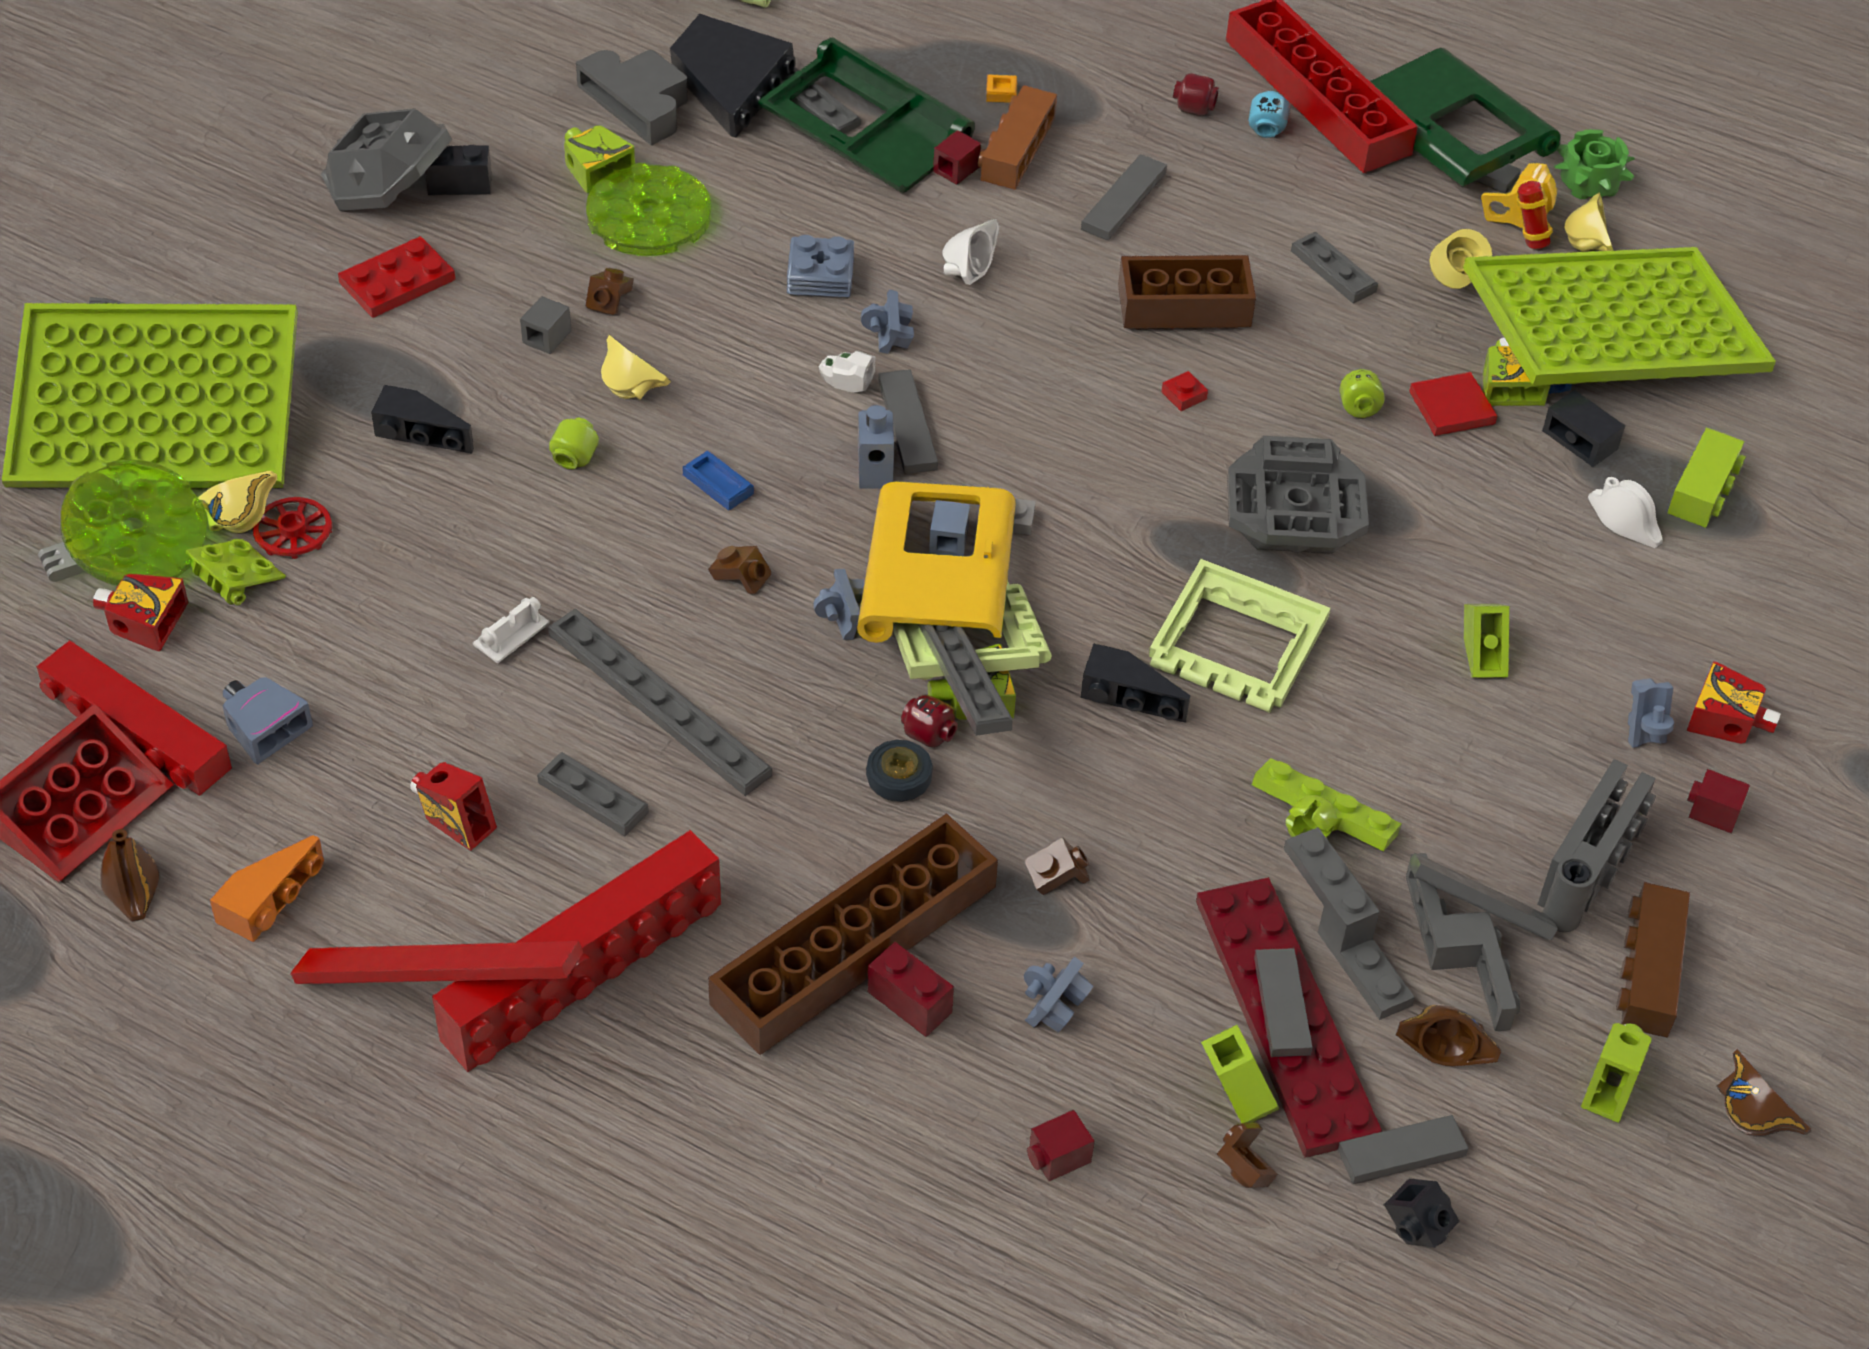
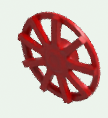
(293, 526)

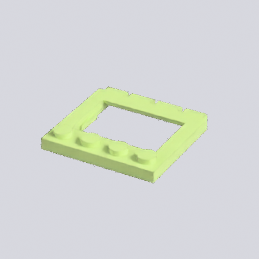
(1252, 599)
(1019, 628)

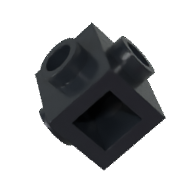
(1422, 1213)

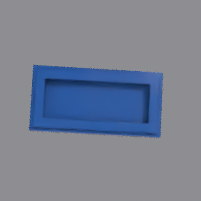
(718, 480)

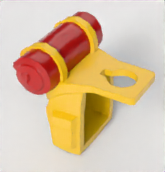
(1528, 204)

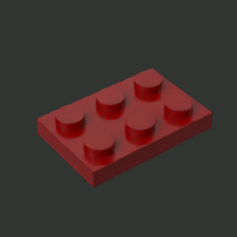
(396, 276)

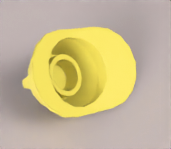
(1450, 254)

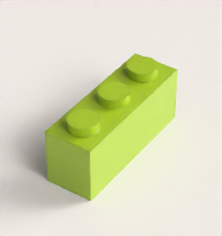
(1707, 478)

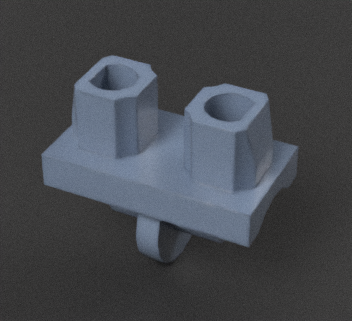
(890, 322)
(841, 602)
(1650, 712)
(1049, 1008)

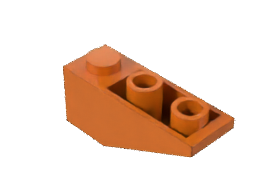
(261, 890)

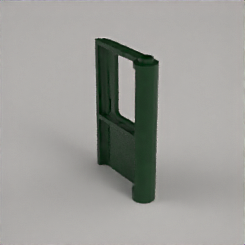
(1443, 83)
(894, 146)

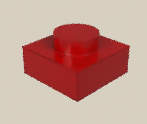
(1184, 391)

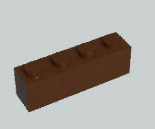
(1654, 959)

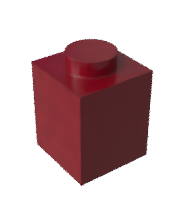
(956, 157)
(1717, 800)
(1060, 1145)

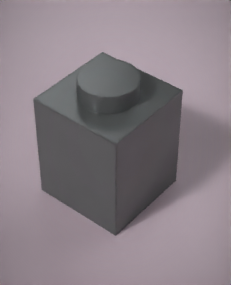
(545, 325)

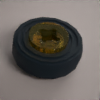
(890, 780)

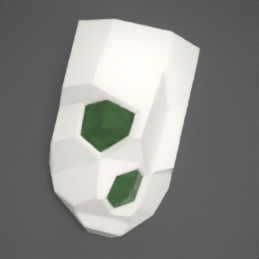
(848, 371)

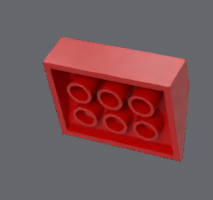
(76, 794)

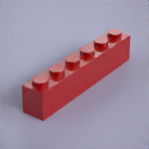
(163, 735)

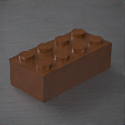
(1186, 291)

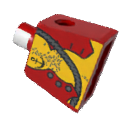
(143, 608)
(1731, 706)
(455, 803)

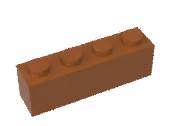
(1018, 137)

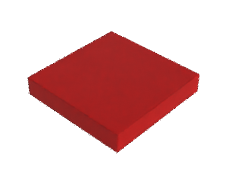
(1452, 403)

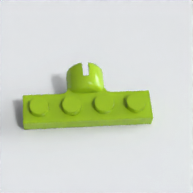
(1324, 807)

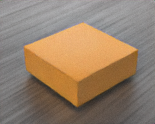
(1001, 88)

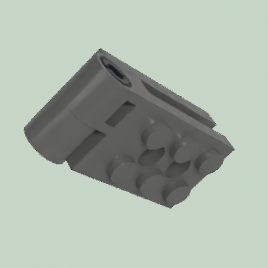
(1587, 854)

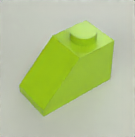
(1487, 639)

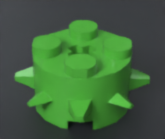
(1594, 164)

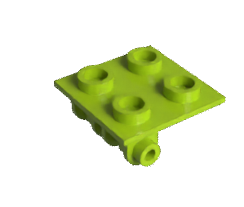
(232, 568)

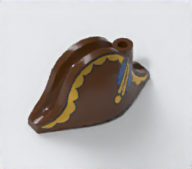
(128, 876)
(1448, 1037)
(1754, 1105)

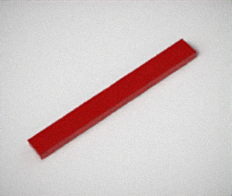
(438, 962)

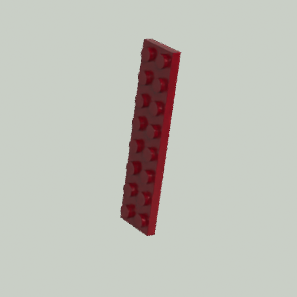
(1315, 1090)

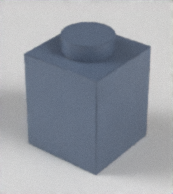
(949, 528)

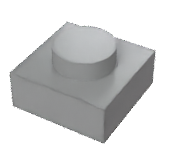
(1023, 516)

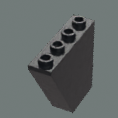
(730, 68)

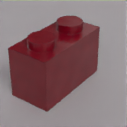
(910, 989)

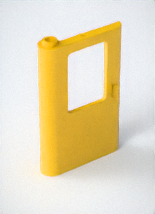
(932, 586)

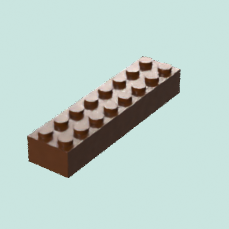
(833, 942)

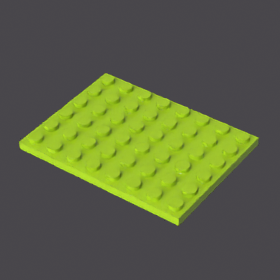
(1617, 315)
(153, 385)

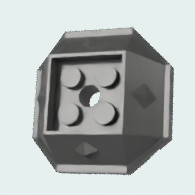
(382, 157)
(1297, 496)

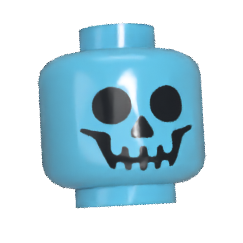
(1269, 114)

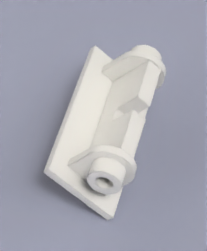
(512, 631)

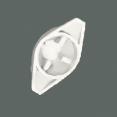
(971, 251)
(1627, 511)

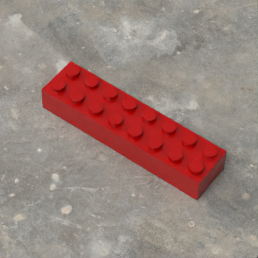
(1321, 84)
(614, 930)

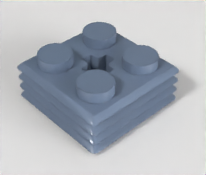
(820, 266)

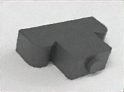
(637, 92)

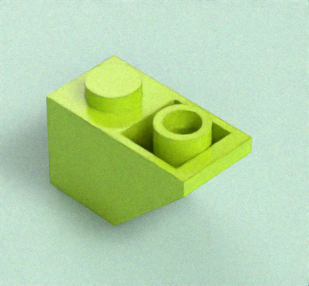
(1240, 1075)

